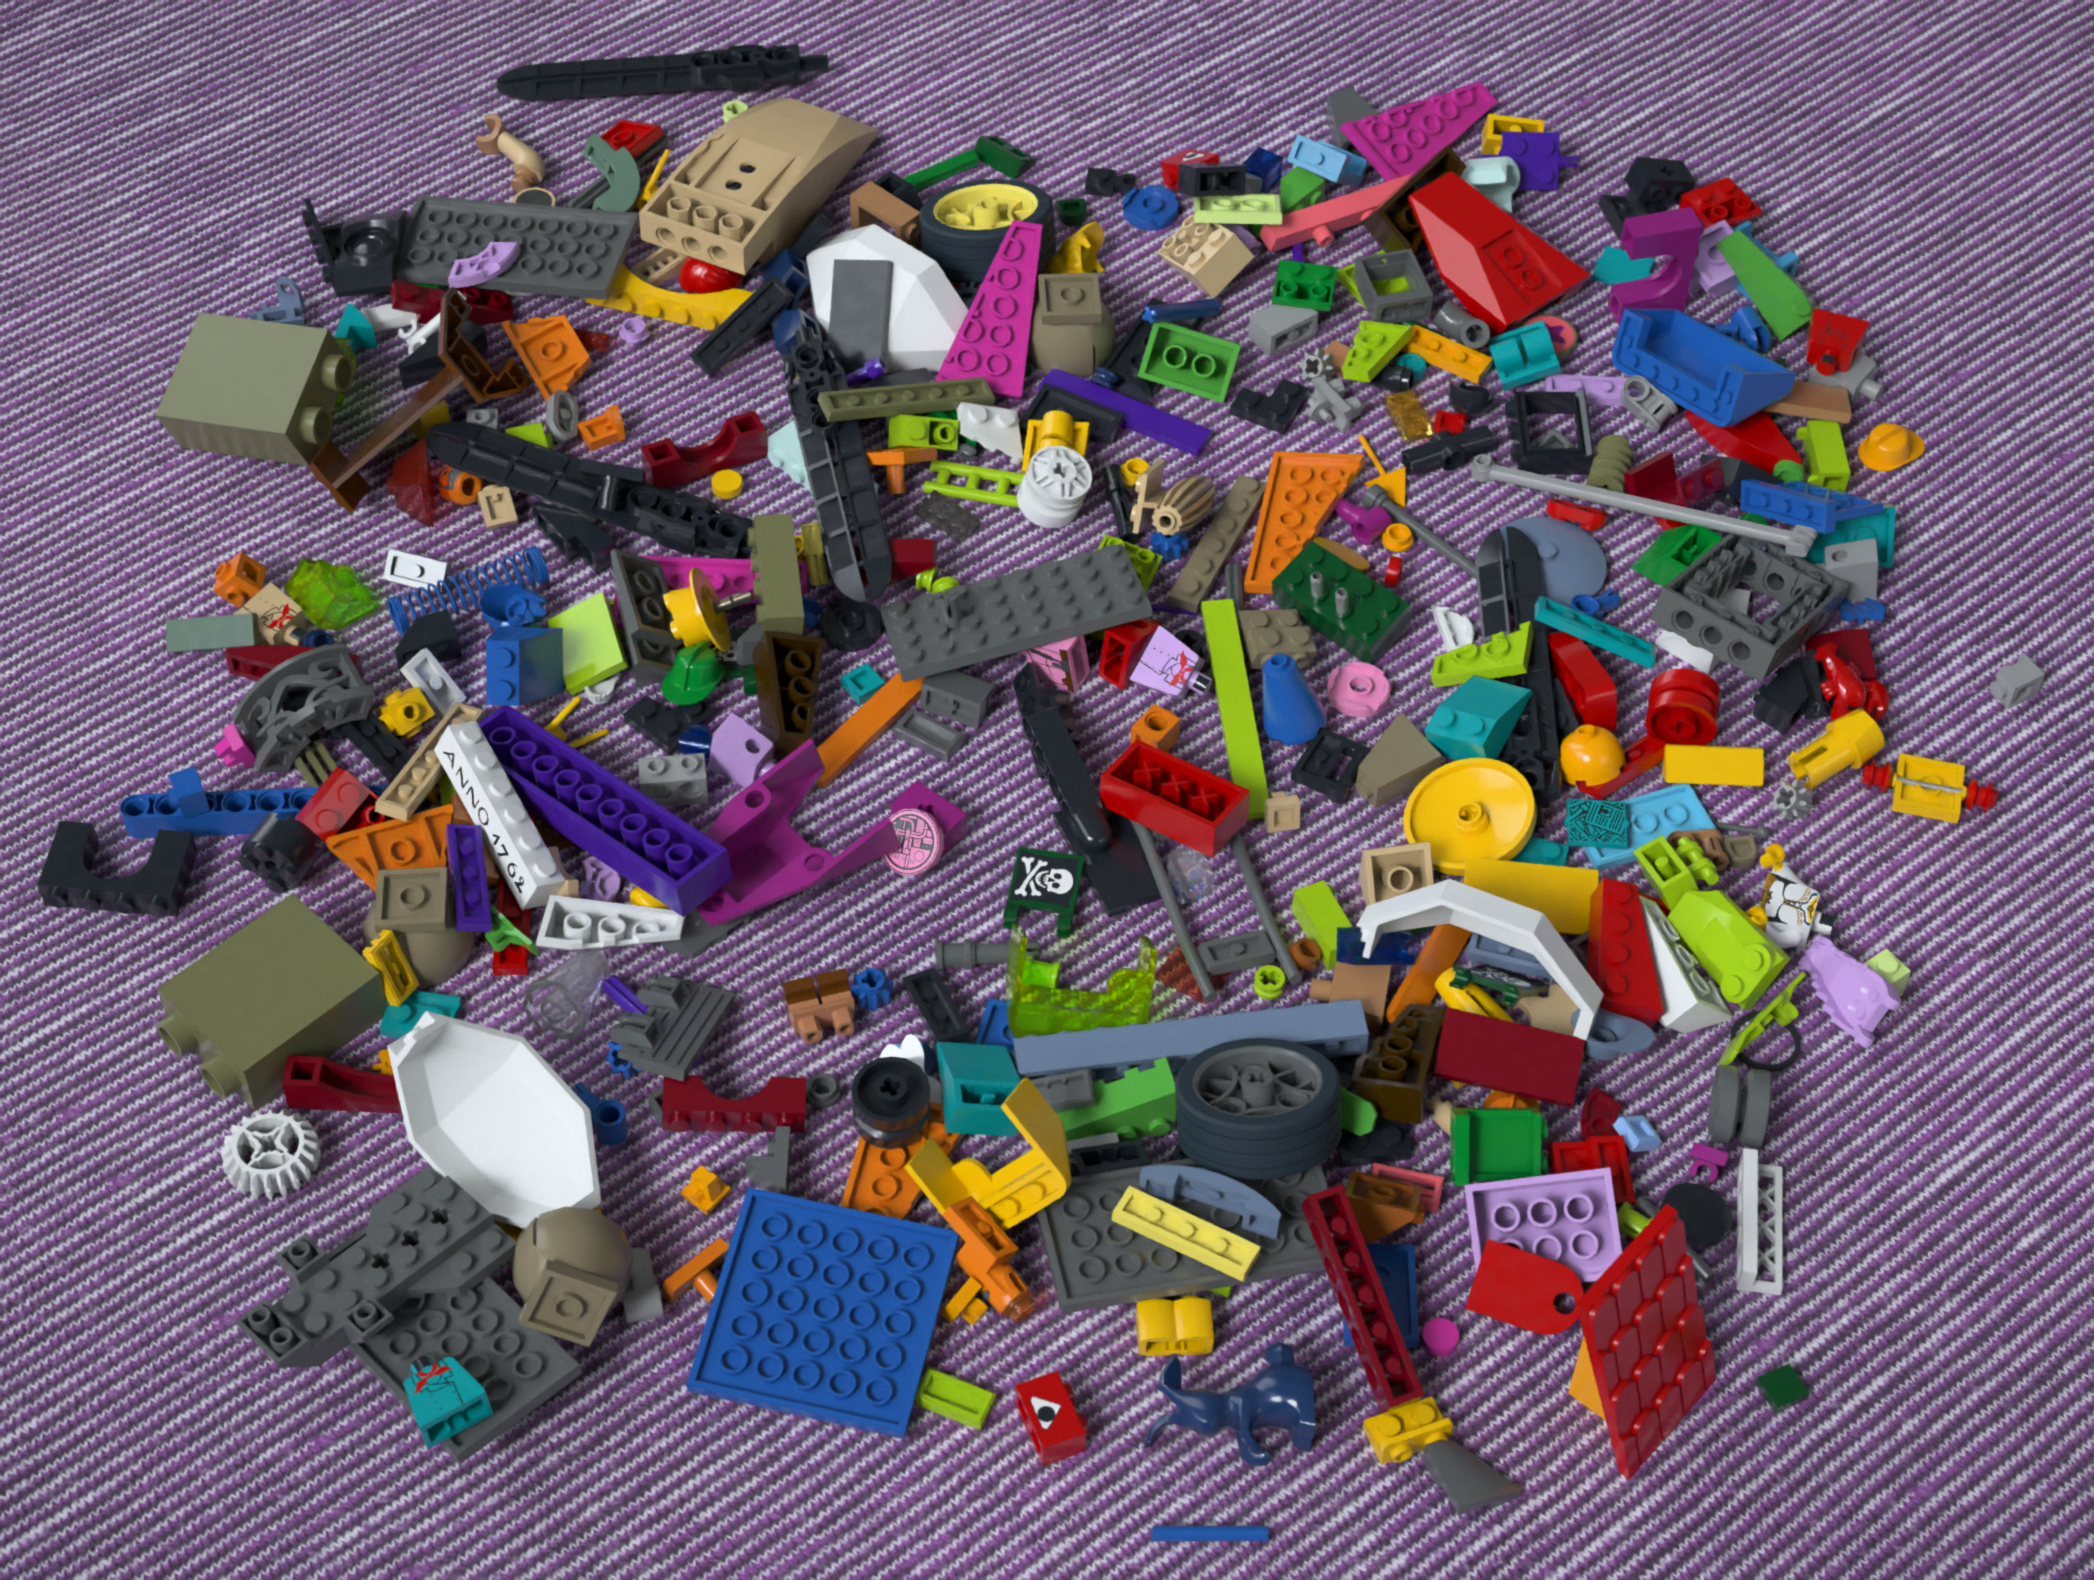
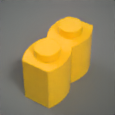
(1174, 1326)

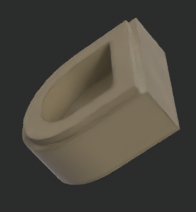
(1740, 850)

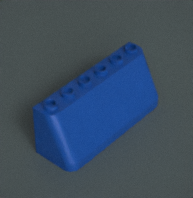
(1698, 365)

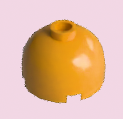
(1591, 756)

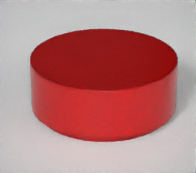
(1394, 572)

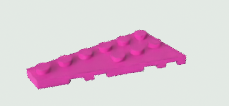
(725, 575)

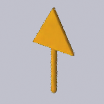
(1392, 482)

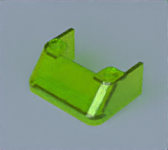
(1053, 1010)

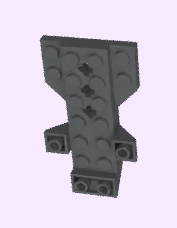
(415, 1243)

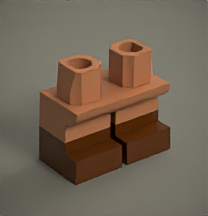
(835, 1006)

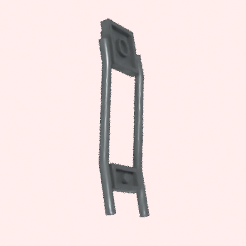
(1229, 952)

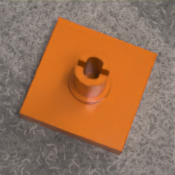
(894, 461)

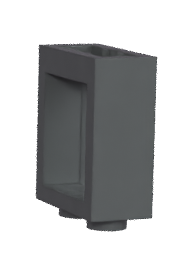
(1398, 306)

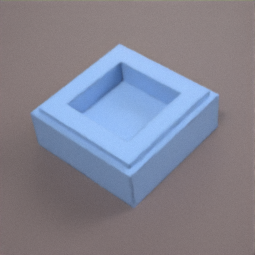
(1637, 1133)

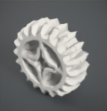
(271, 1164)

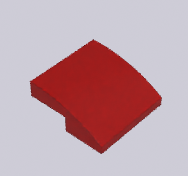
(1592, 1154)

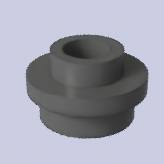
(821, 1083)

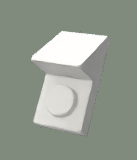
(433, 682)

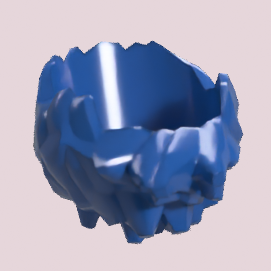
(511, 606)

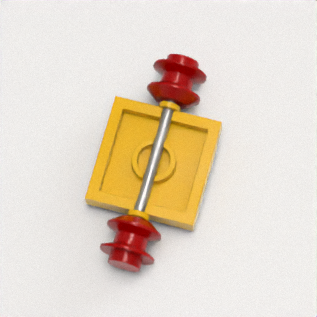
(1928, 787)

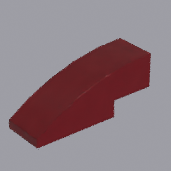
(908, 557)

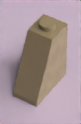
(1396, 763)

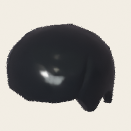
(1470, 399)

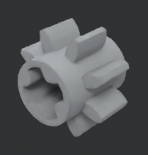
(1325, 368)
(1792, 800)

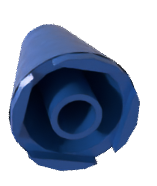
(1289, 703)

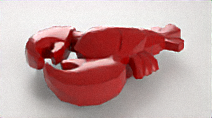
(1848, 688)

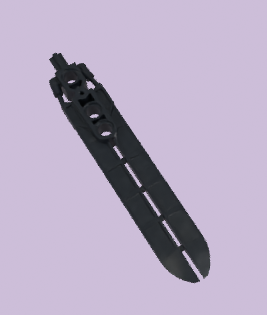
(730, 68)
(816, 439)
(669, 517)
(1535, 735)

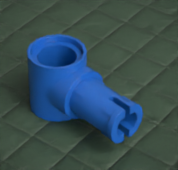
(1596, 606)
(603, 1112)

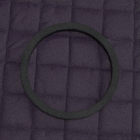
(1771, 1068)

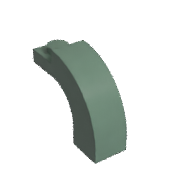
(619, 171)

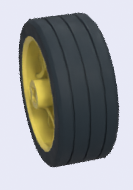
(969, 221)

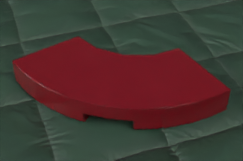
(1599, 1115)

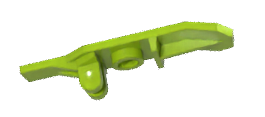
(1779, 1008)

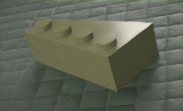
(776, 574)

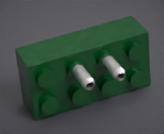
(1342, 603)

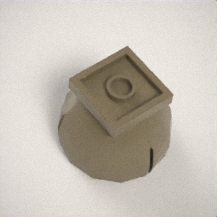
(1070, 325)
(421, 916)
(571, 1272)

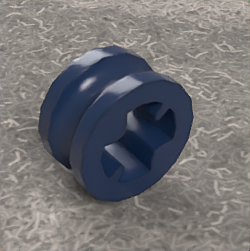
(1104, 378)

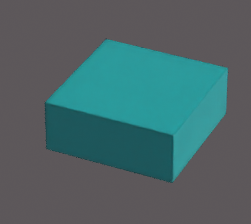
(862, 683)

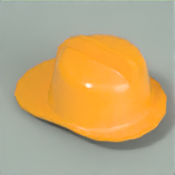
(1890, 447)

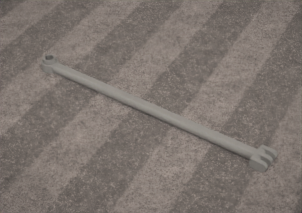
(1796, 541)

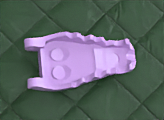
(1851, 990)

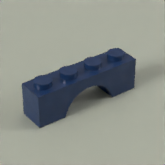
(794, 275)

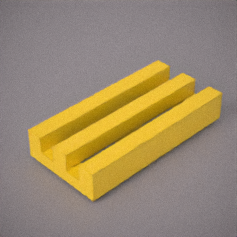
(377, 956)

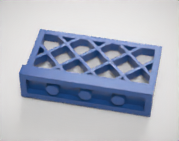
(1804, 504)

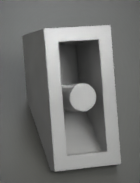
(1281, 327)

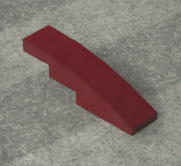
(258, 660)

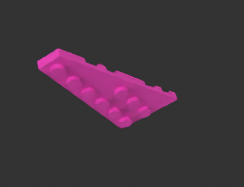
(1412, 133)
(998, 323)

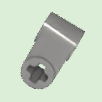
(1648, 404)

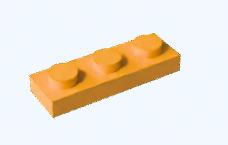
(1448, 354)

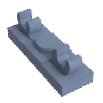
(1505, 957)

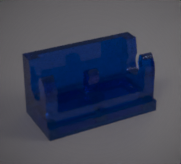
(1388, 951)

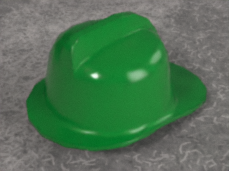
(692, 675)

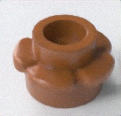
(1305, 953)

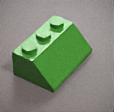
(1189, 360)

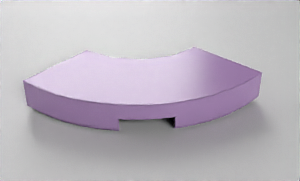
(485, 265)
(601, 881)

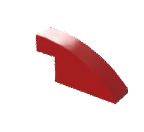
(1752, 440)

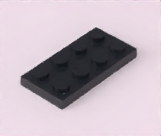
(1388, 1139)

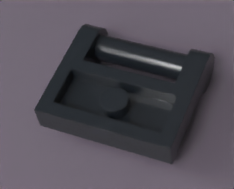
(1321, 760)

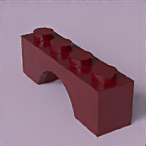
(737, 443)
(695, 1108)

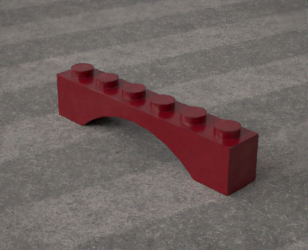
(327, 1085)

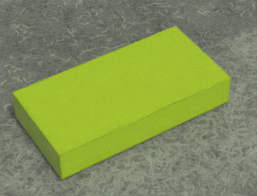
(955, 1398)

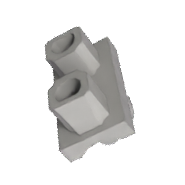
(1329, 406)

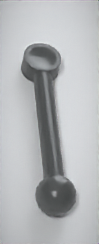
(1762, 832)

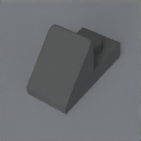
(772, 1171)

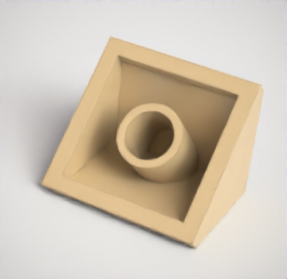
(1394, 871)

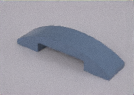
(1213, 1189)

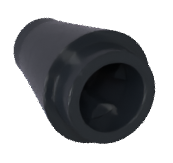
(1394, 379)

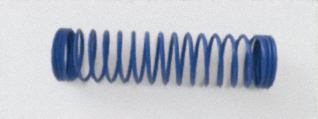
(536, 563)

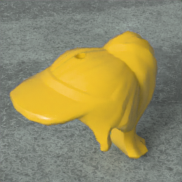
(1078, 252)

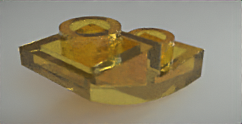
(1407, 416)

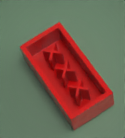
(1174, 798)

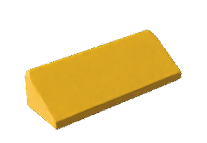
(1713, 765)

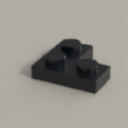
(1274, 411)
(665, 727)

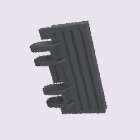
(673, 1028)

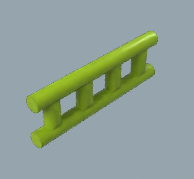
(974, 475)

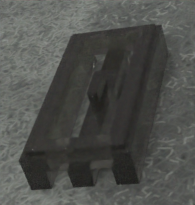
(950, 514)

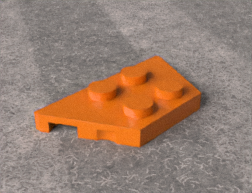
(549, 352)
(395, 844)

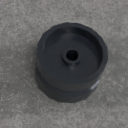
(891, 1102)

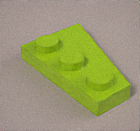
(1374, 349)
(1494, 659)

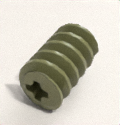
(1610, 462)

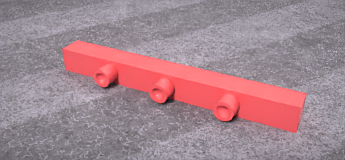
(1327, 217)

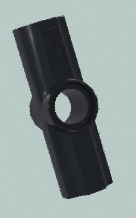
(1447, 450)

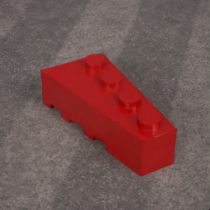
(1621, 953)

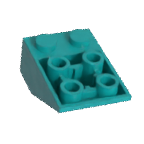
(974, 1086)

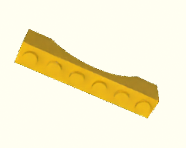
(696, 310)

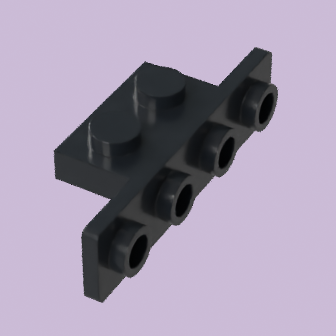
(327, 239)
(1034, 697)

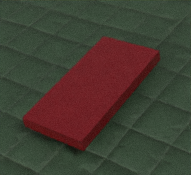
(1509, 1057)

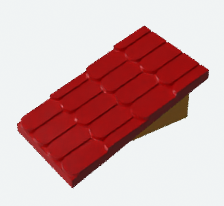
(1644, 1342)

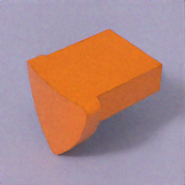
(603, 429)

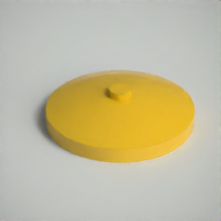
(1472, 812)

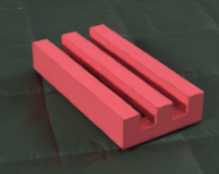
(1428, 1197)

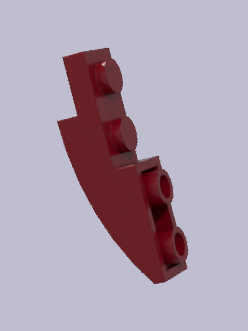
(486, 305)

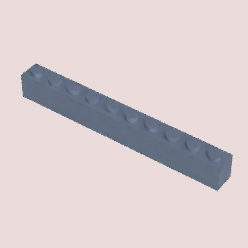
(1327, 1028)

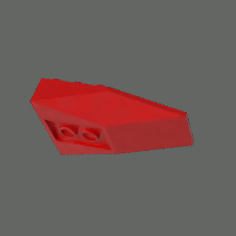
(1490, 255)

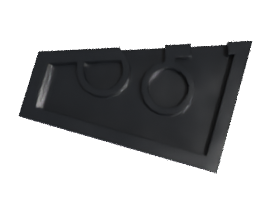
(1103, 421)

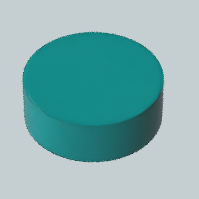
(1414, 362)

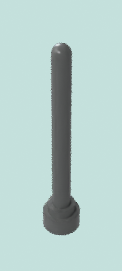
(1379, 497)

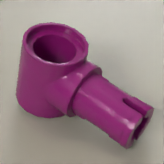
(1364, 523)

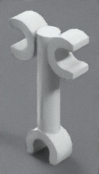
(419, 333)

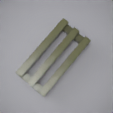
(309, 753)

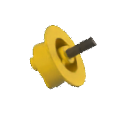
(700, 613)

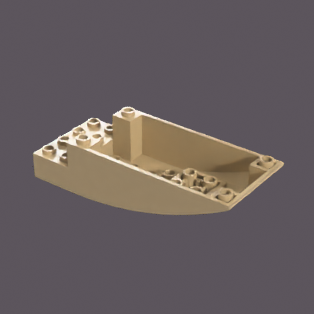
(798, 164)

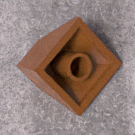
(1381, 1204)

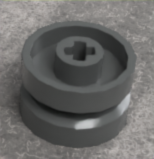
(1744, 1106)

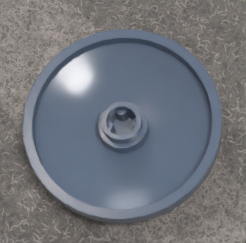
(1566, 555)

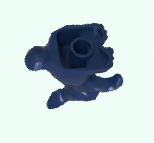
(1270, 1399)

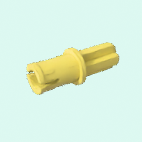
(814, 553)

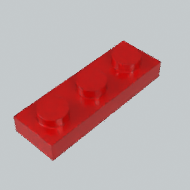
(1639, 758)

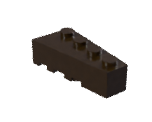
(787, 687)

